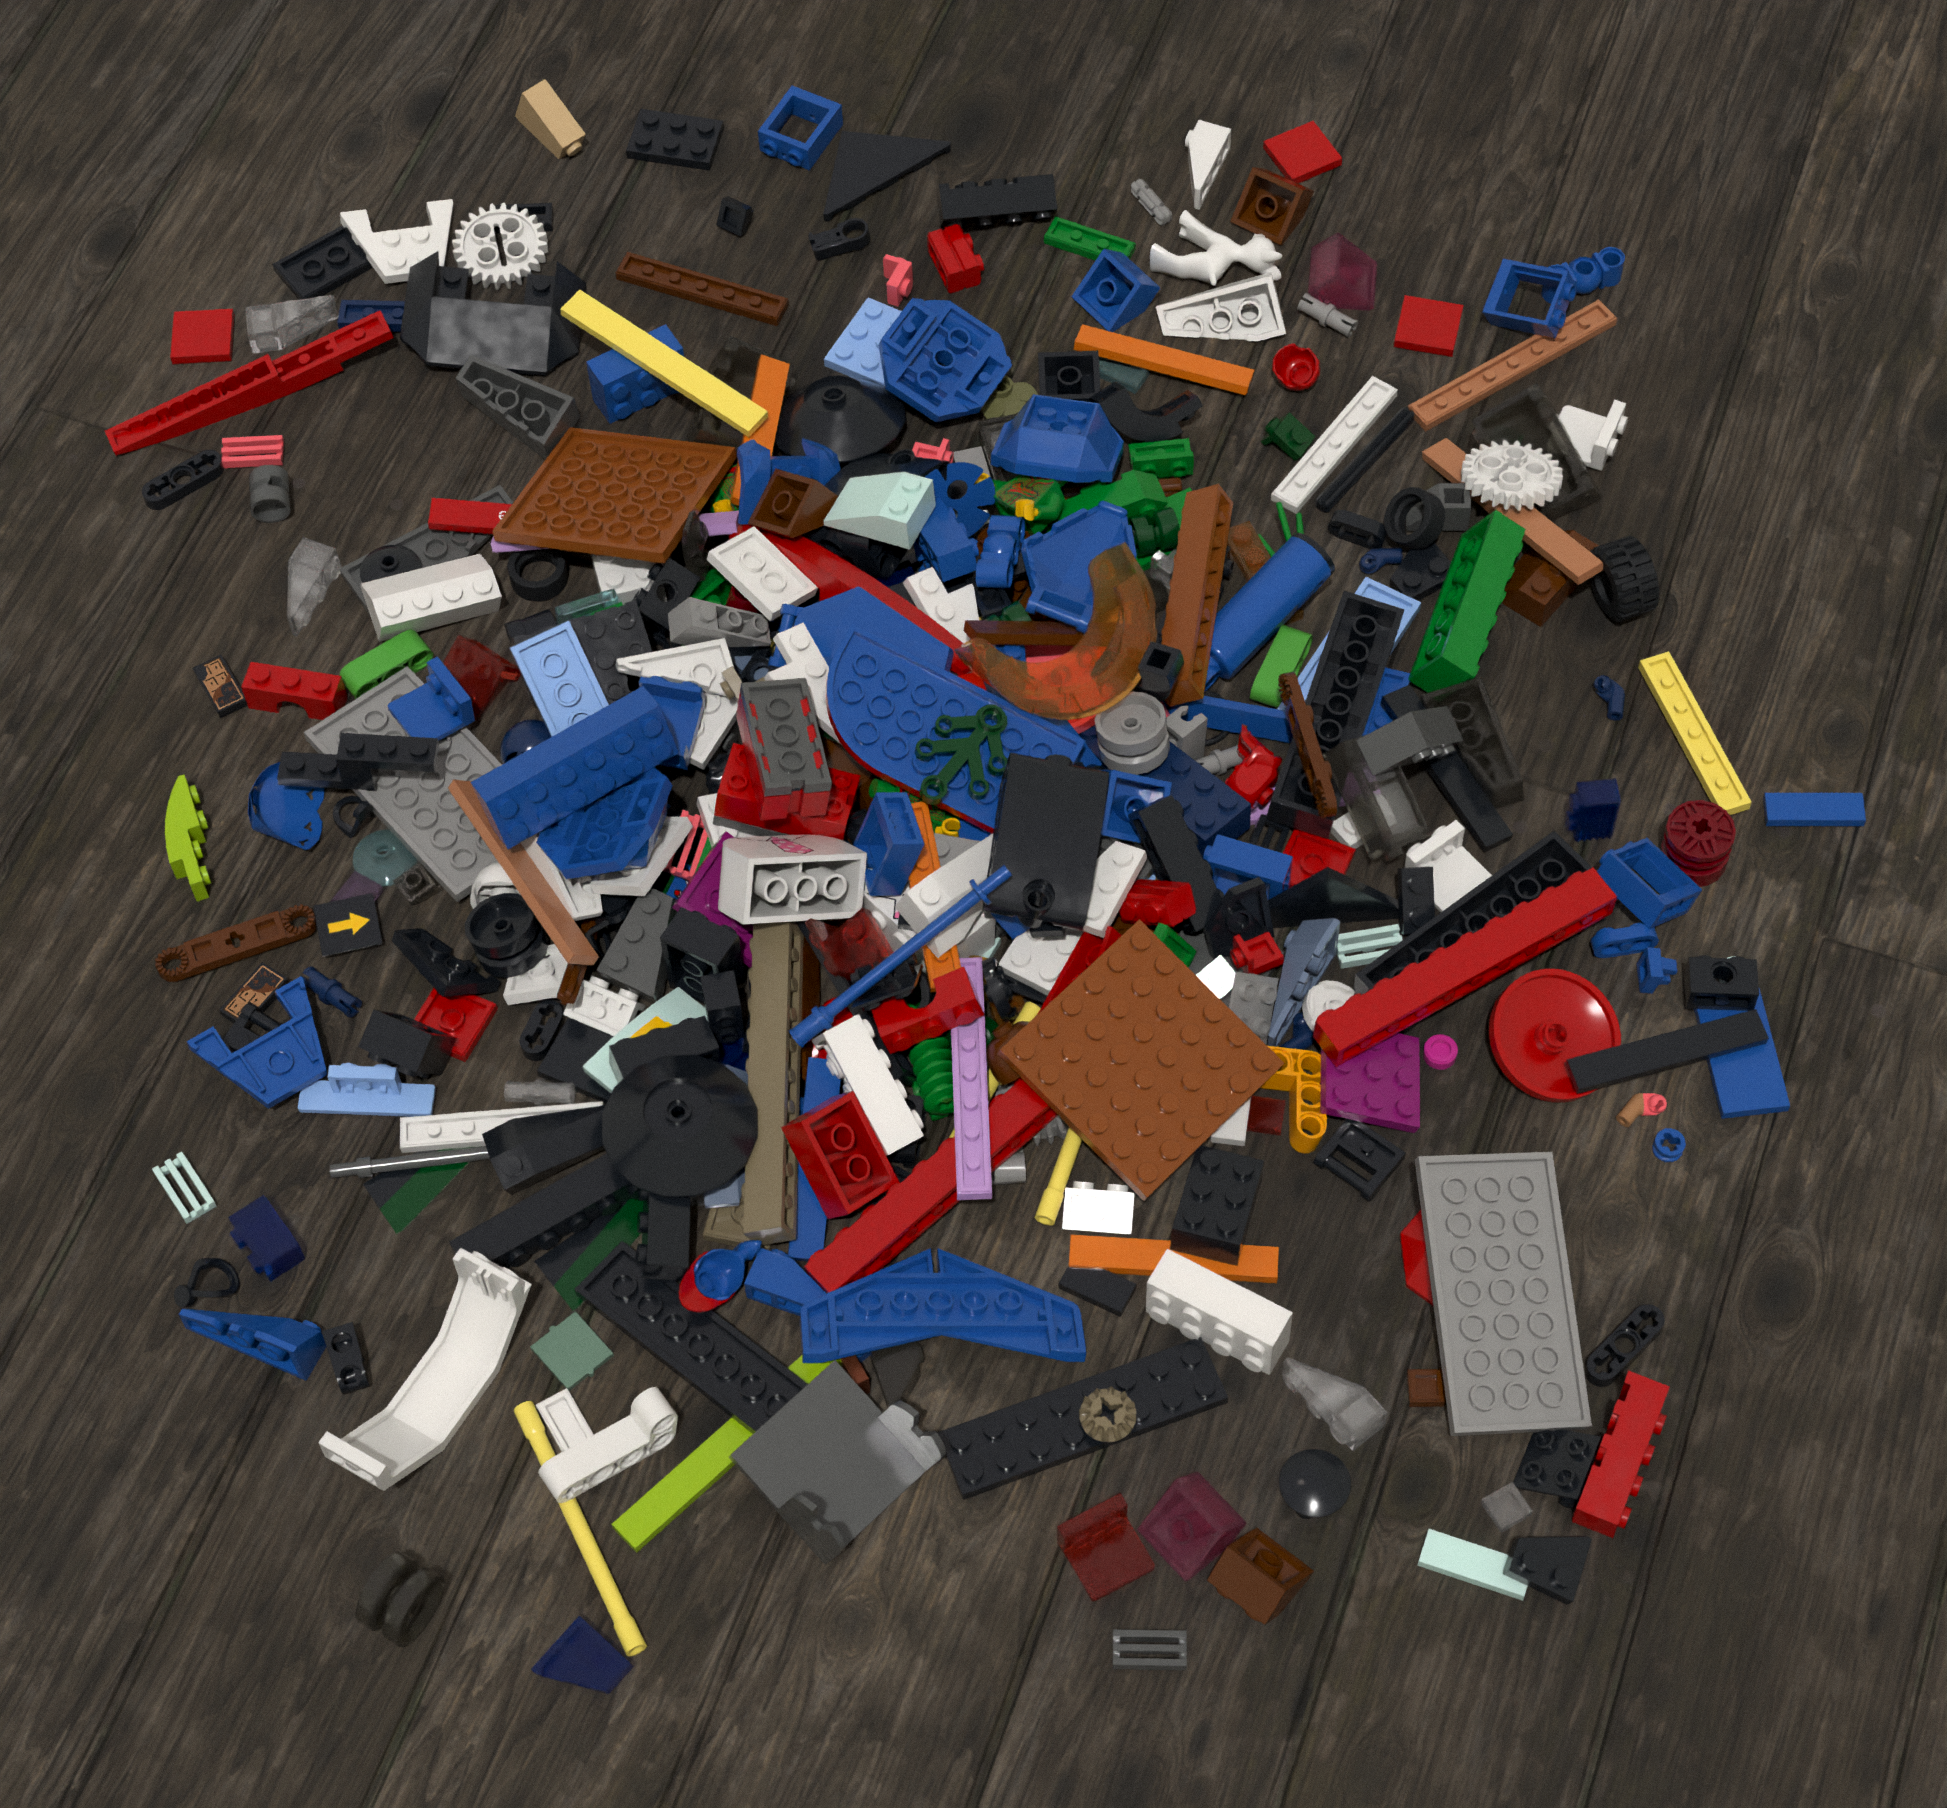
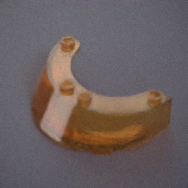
(1102, 663)

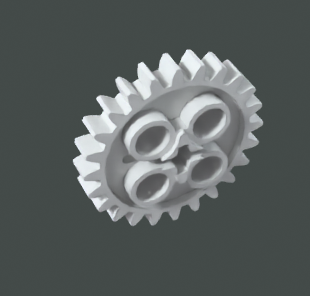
(527, 239)
(1511, 475)

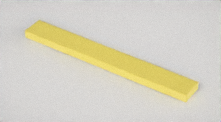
(664, 363)

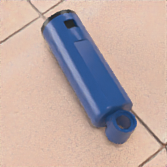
(1266, 604)

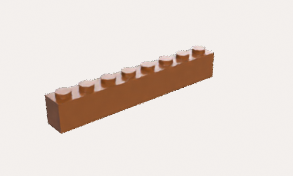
(1196, 587)

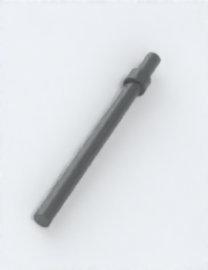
(367, 1166)

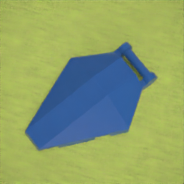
(1061, 558)
(832, 617)

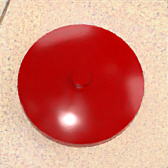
(1544, 1023)

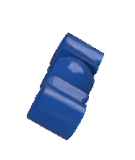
(1589, 273)
(1000, 552)

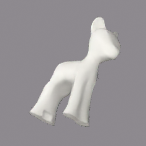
(1220, 253)

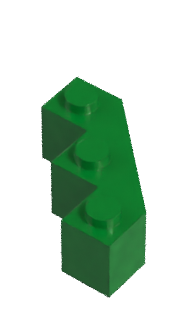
(1135, 492)

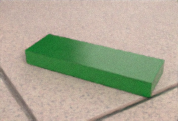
(1085, 240)

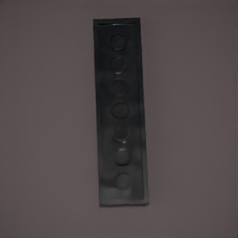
(692, 1344)
(1048, 1426)

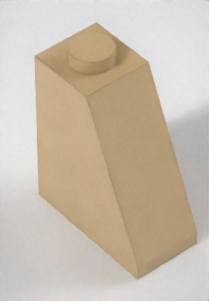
(550, 120)

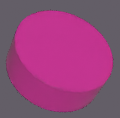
(1440, 1052)

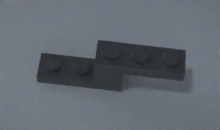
(358, 761)

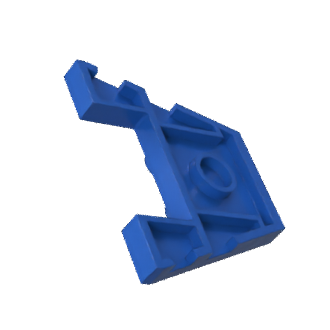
(275, 1062)

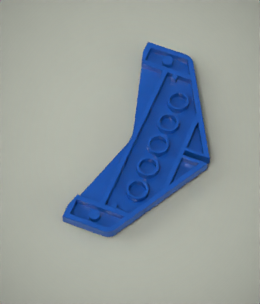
(957, 1302)

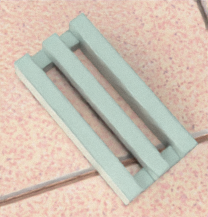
(1366, 941)
(171, 1167)

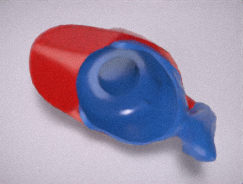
(715, 1276)

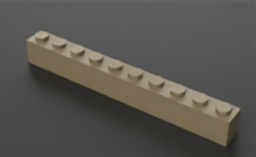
(773, 1080)

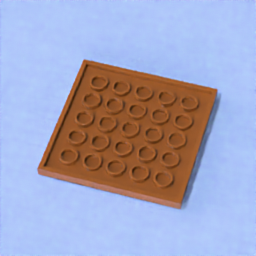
(615, 494)
(1141, 1059)

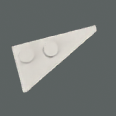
(693, 663)

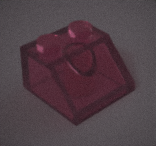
(1342, 274)
(1191, 1525)

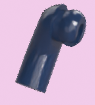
(1377, 558)
(1611, 694)
(1302, 1034)

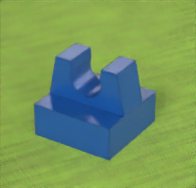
(1654, 970)

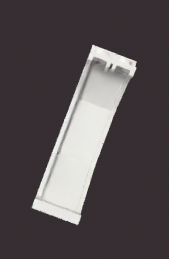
(445, 1380)

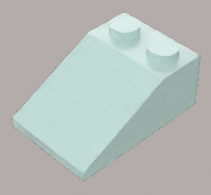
(884, 507)

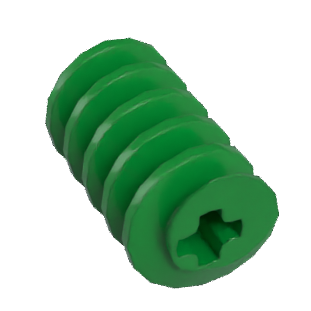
(934, 1074)

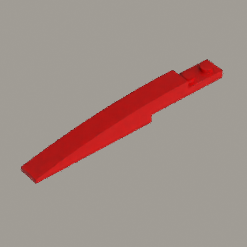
(249, 386)
(836, 575)

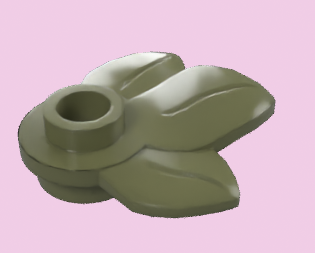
(1008, 398)

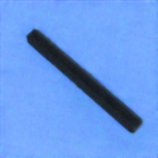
(1364, 459)

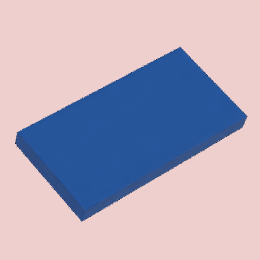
(1747, 1079)

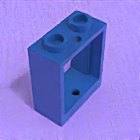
(811, 108)
(1504, 289)
(891, 843)
(1239, 862)
(1674, 886)

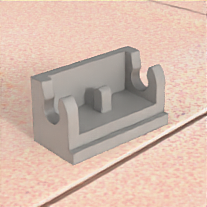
(1187, 735)

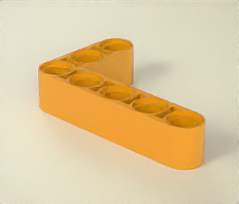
(1301, 1086)

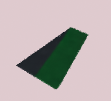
(408, 1191)
(583, 1251)

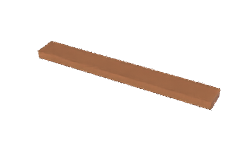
(1511, 366)
(1540, 531)
(528, 882)

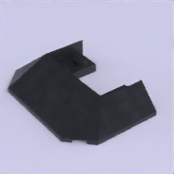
(513, 336)

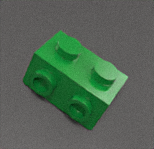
(1162, 458)

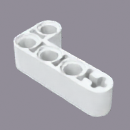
(613, 1449)

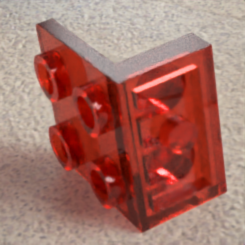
(478, 670)
(850, 945)
(1104, 1548)

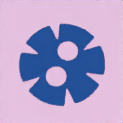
(976, 495)

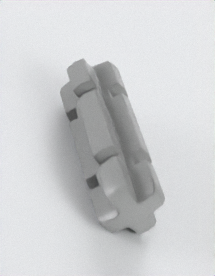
(1151, 202)

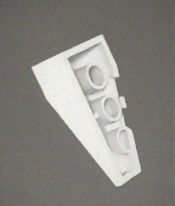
(1233, 311)
(941, 891)
(573, 893)

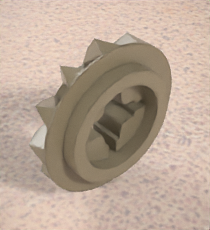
(1100, 1427)

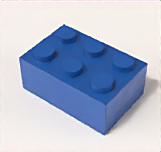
(624, 387)

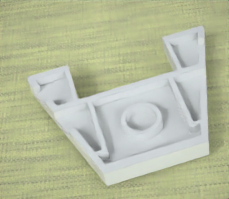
(397, 250)

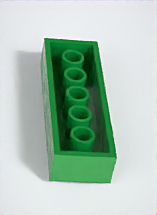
(1468, 603)

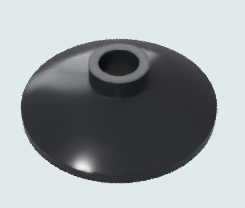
(399, 557)

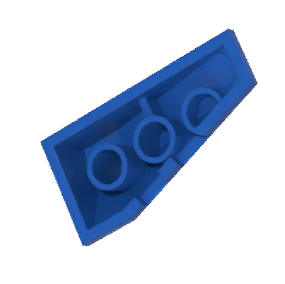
(272, 1340)

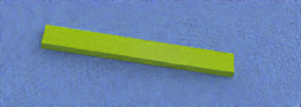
(692, 1476)

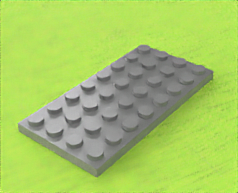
(418, 803)
(1502, 1293)

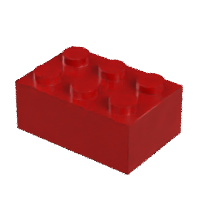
(840, 1155)

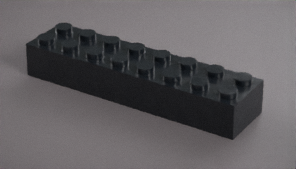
(1340, 701)
(1523, 879)

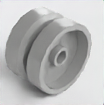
(1133, 734)

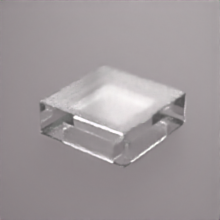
(1506, 1507)

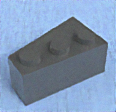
(1411, 739)
(636, 953)

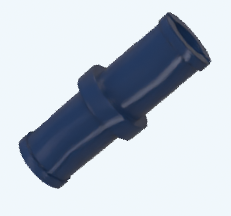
(331, 992)

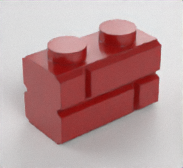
(954, 258)
(1158, 902)

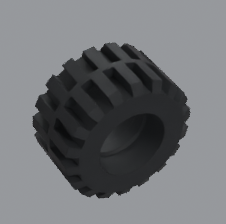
(1628, 579)

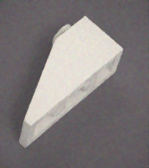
(1207, 151)

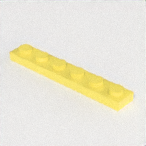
(1694, 733)

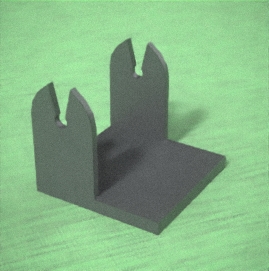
(836, 1460)

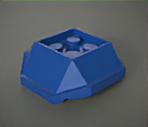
(949, 335)
(1059, 441)
(611, 831)

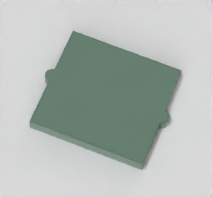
(572, 1351)

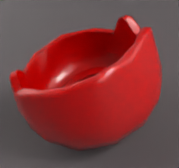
(1296, 367)

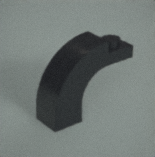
(1146, 425)
(1159, 670)

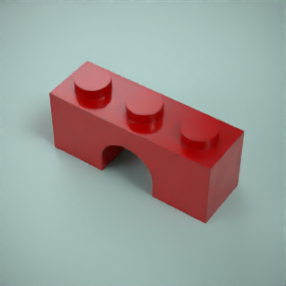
(270, 685)
(952, 1006)

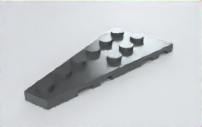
(430, 545)

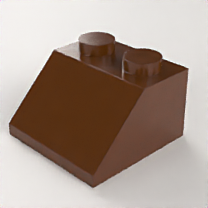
(1271, 205)
(792, 505)
(1259, 1575)

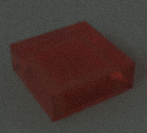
(1266, 1115)

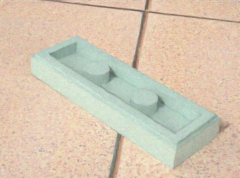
(1469, 1563)

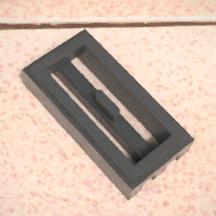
(1150, 1636)

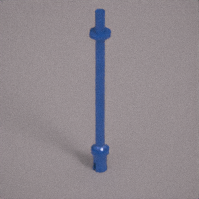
(823, 1016)

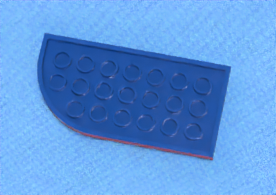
(890, 699)

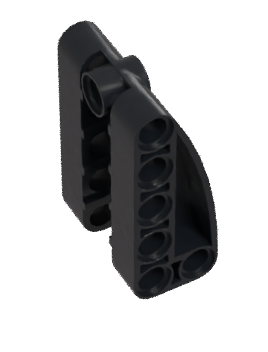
(867, 554)
(1047, 840)

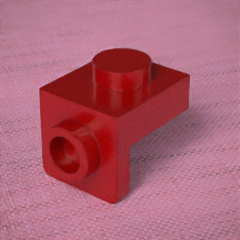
(1256, 953)

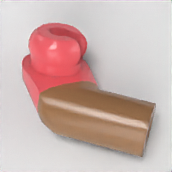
(1641, 1105)

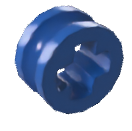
(1664, 1153)

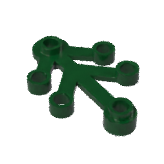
(965, 750)

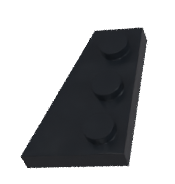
(439, 967)

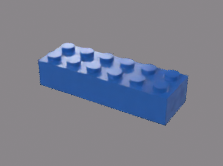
(575, 767)

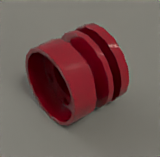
(1699, 840)

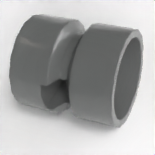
(269, 493)

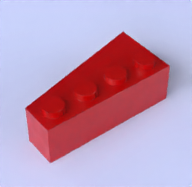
(1621, 1455)

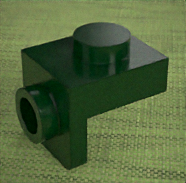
(1288, 435)

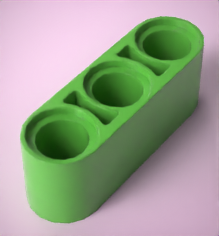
(1284, 656)
(385, 661)

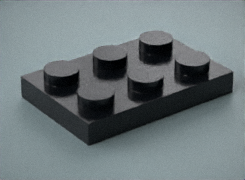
(675, 139)

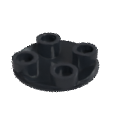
(1314, 1483)

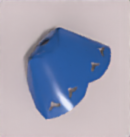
(285, 810)

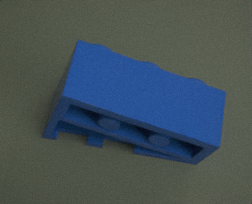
(946, 544)

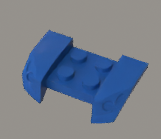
(758, 466)

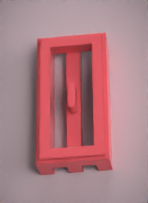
(253, 447)
(696, 821)

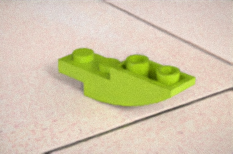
(184, 835)

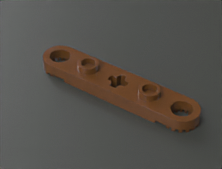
(1316, 769)
(217, 949)

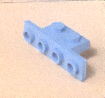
(366, 1092)

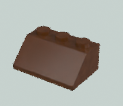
(1539, 586)

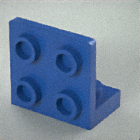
(435, 707)

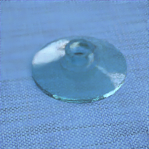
(382, 867)

